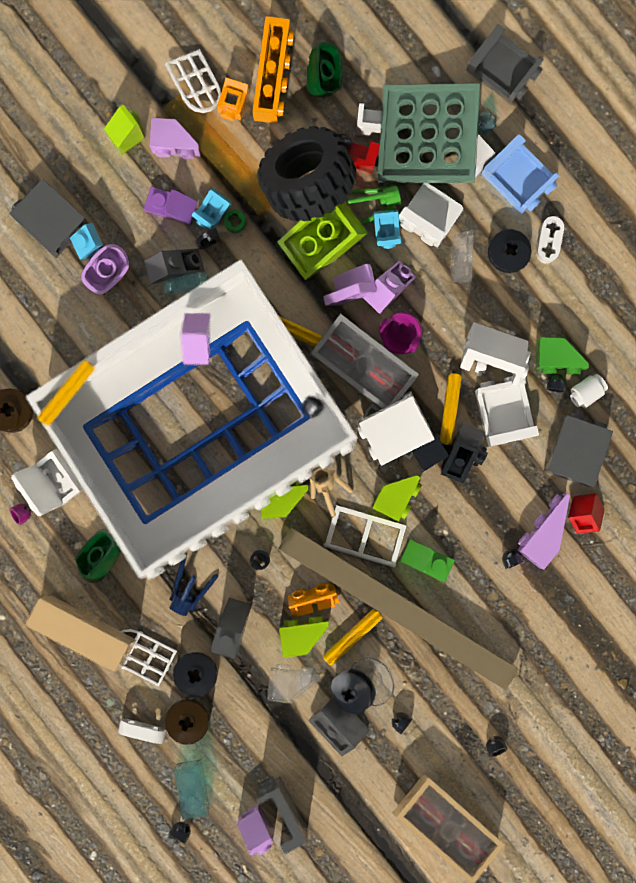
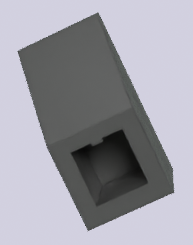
(173, 264)

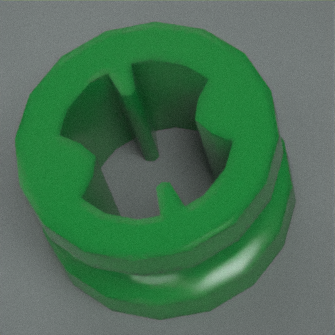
(230, 214)

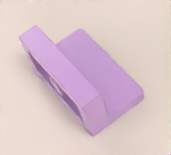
(352, 286)

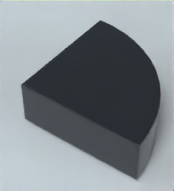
(207, 239)

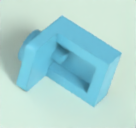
(212, 209)
(387, 228)
(86, 241)

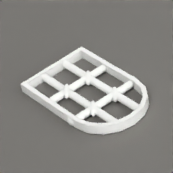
(186, 77)
(152, 652)

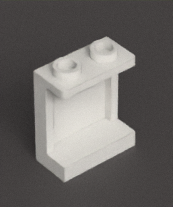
(496, 350)
(505, 412)
(395, 429)

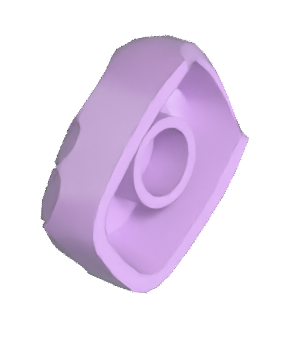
(105, 269)

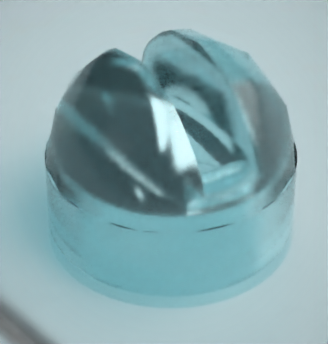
(489, 120)

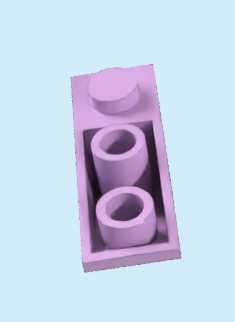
(546, 537)

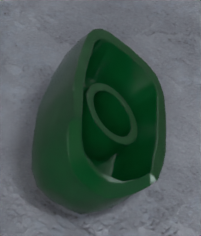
(324, 70)
(97, 556)

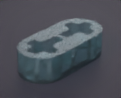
(184, 283)

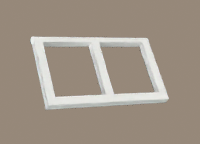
(370, 518)

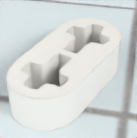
(555, 241)
(141, 731)

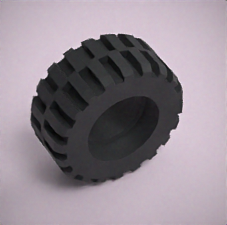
(316, 192)

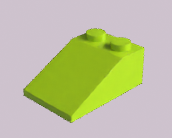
(322, 240)

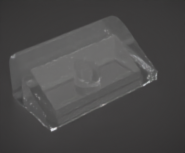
(462, 257)

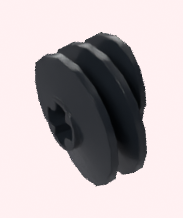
(511, 239)
(183, 679)
(353, 691)

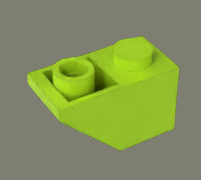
(124, 129)
(394, 497)
(284, 505)
(301, 637)

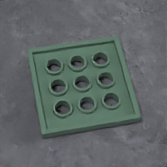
(419, 97)

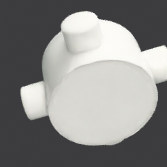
(480, 368)

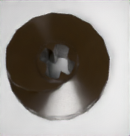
(22, 410)
(196, 730)

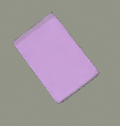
(196, 338)

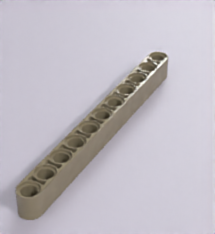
(398, 608)

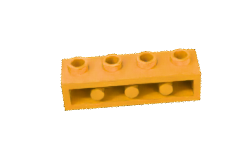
(271, 70)

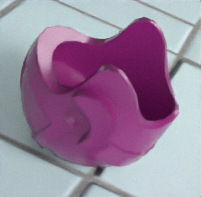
(401, 333)

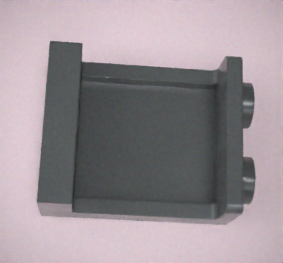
(504, 66)
(48, 217)
(579, 450)
(296, 832)

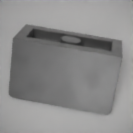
(339, 727)

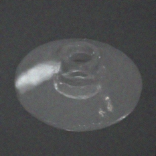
(385, 684)

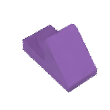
(170, 205)

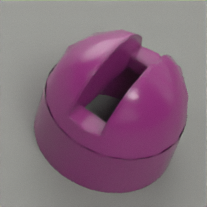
(20, 514)

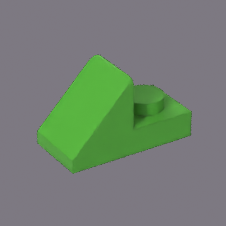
(427, 560)

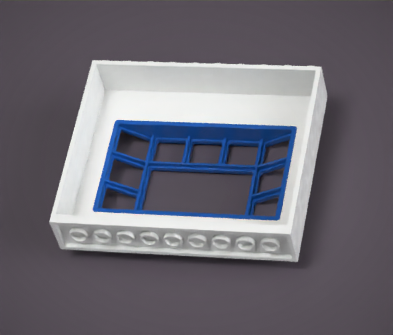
(151, 359)

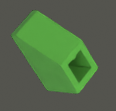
(558, 354)

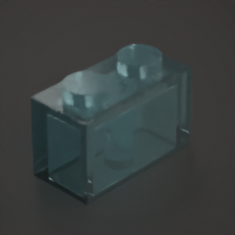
(191, 789)

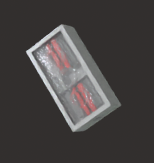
(363, 363)

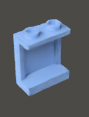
(520, 176)

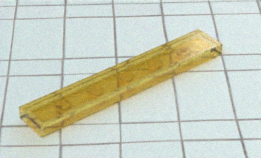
(219, 153)

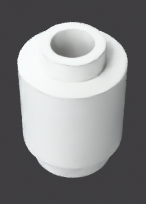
(588, 391)

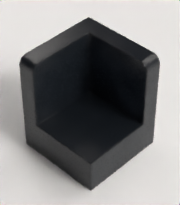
(430, 454)

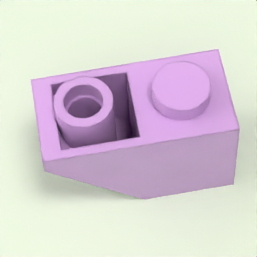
(170, 138)
(390, 286)
(256, 830)

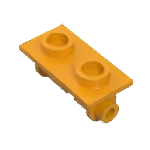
(301, 601)

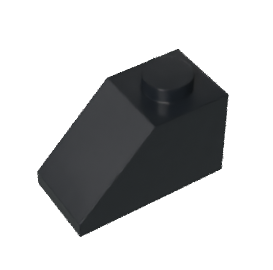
(463, 453)

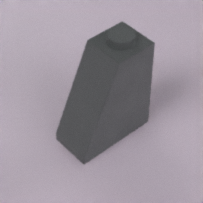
(231, 628)

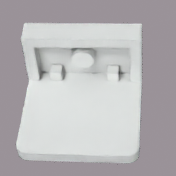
(430, 214)
(47, 483)

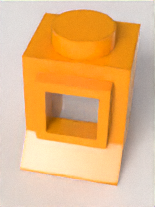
(233, 99)

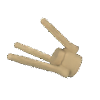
(323, 481)

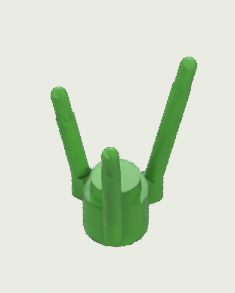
(386, 196)

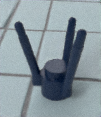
(183, 601)

